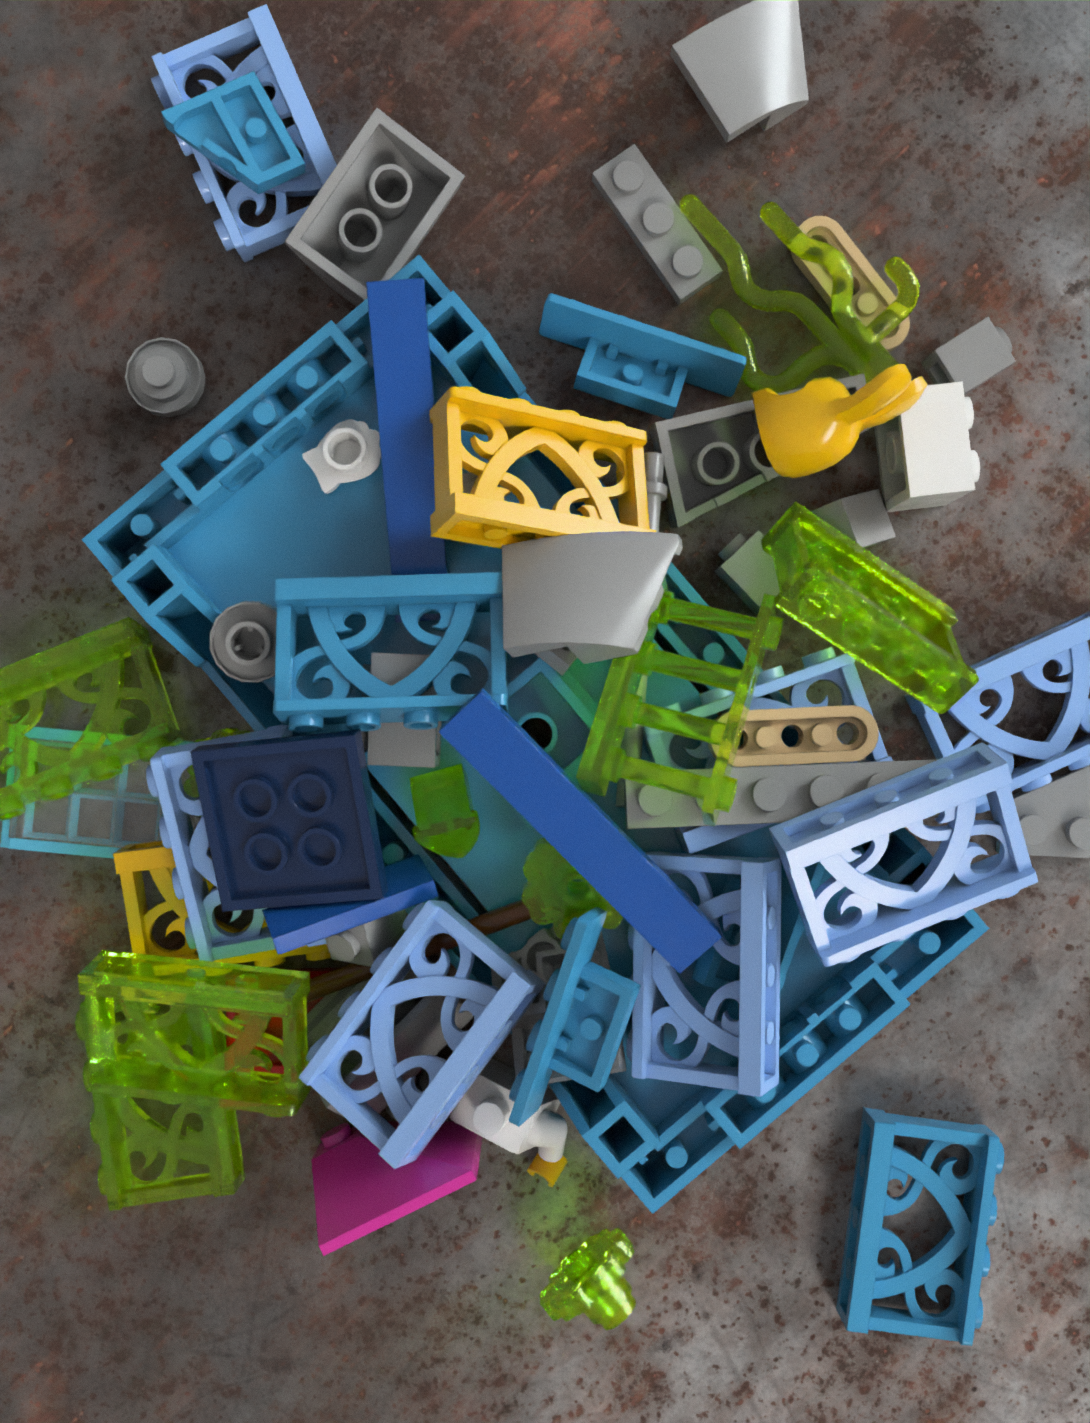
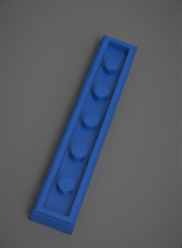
(405, 430)
(580, 830)

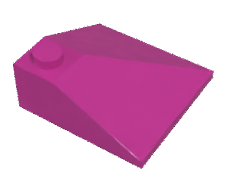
(363, 1193)

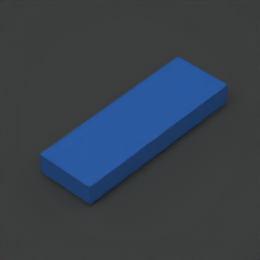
(301, 925)

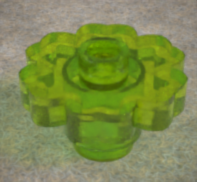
(553, 894)
(592, 1282)

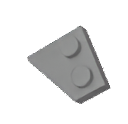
(1057, 816)

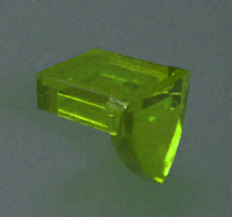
(444, 812)

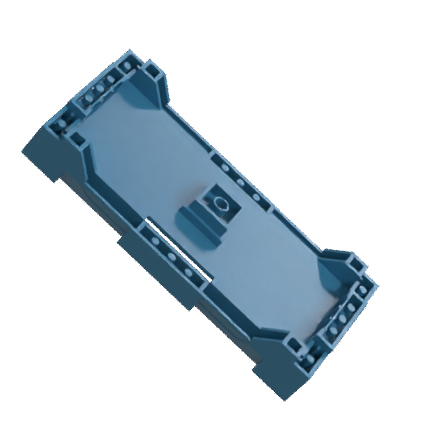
(250, 510)

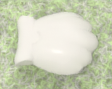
(345, 454)

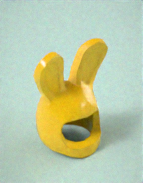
(823, 420)

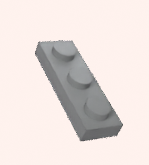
(656, 224)

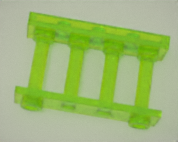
(622, 708)

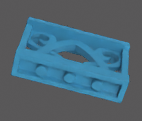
(333, 599)
(964, 1243)

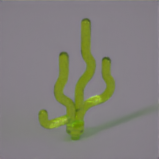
(853, 349)

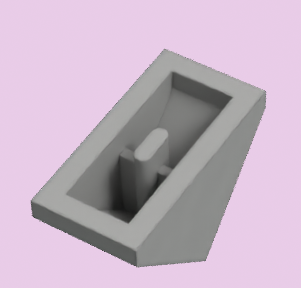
(859, 518)

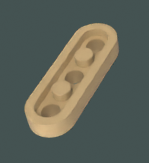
(871, 291)
(816, 736)

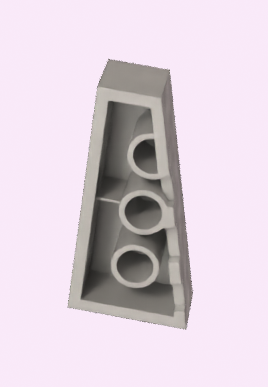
(715, 456)

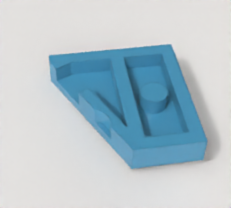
(239, 133)

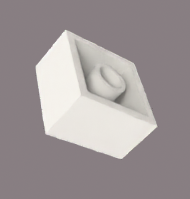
(927, 451)

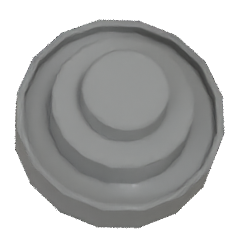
(165, 377)
(245, 641)

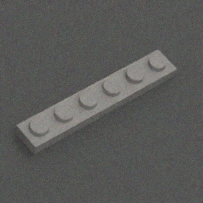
(762, 793)

